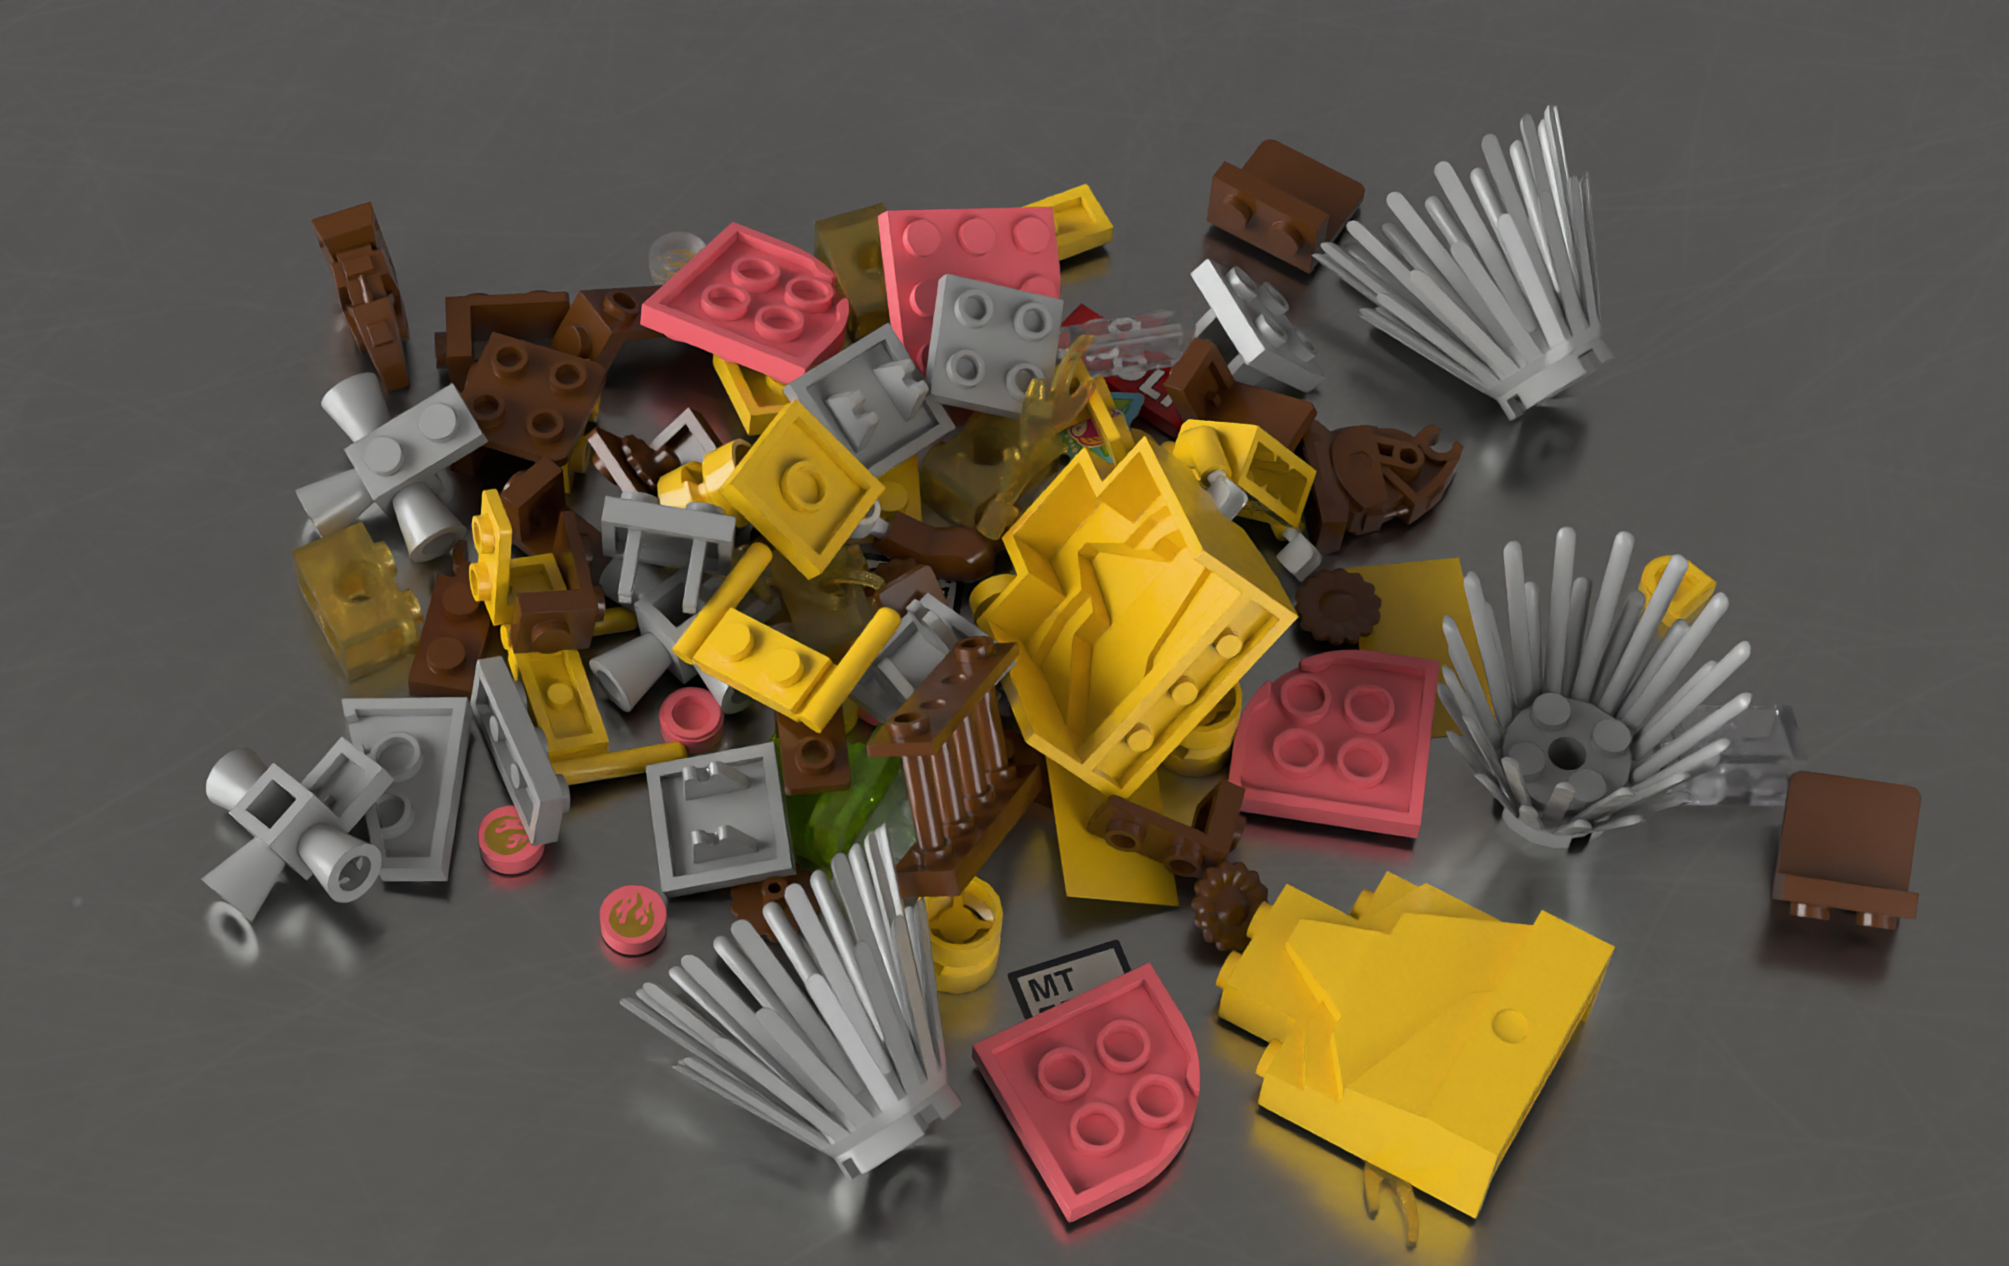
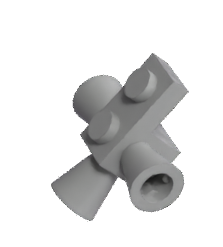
(395, 464)
(658, 603)
(297, 824)

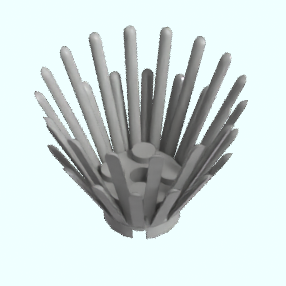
(1504, 327)
(1570, 746)
(841, 1087)

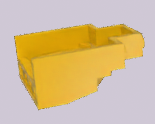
(1128, 614)
(1410, 1025)

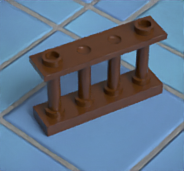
(956, 769)

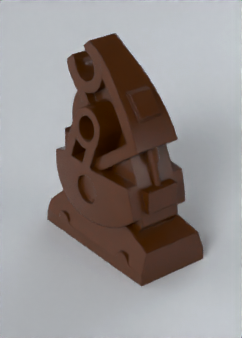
(367, 288)
(1370, 478)

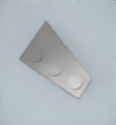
(425, 752)

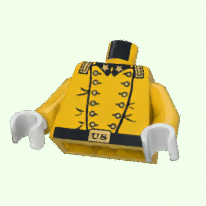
(1252, 479)

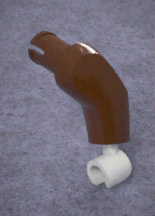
(951, 551)

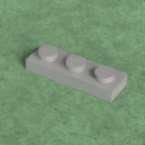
(519, 750)

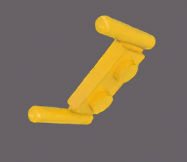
(770, 663)
(568, 714)

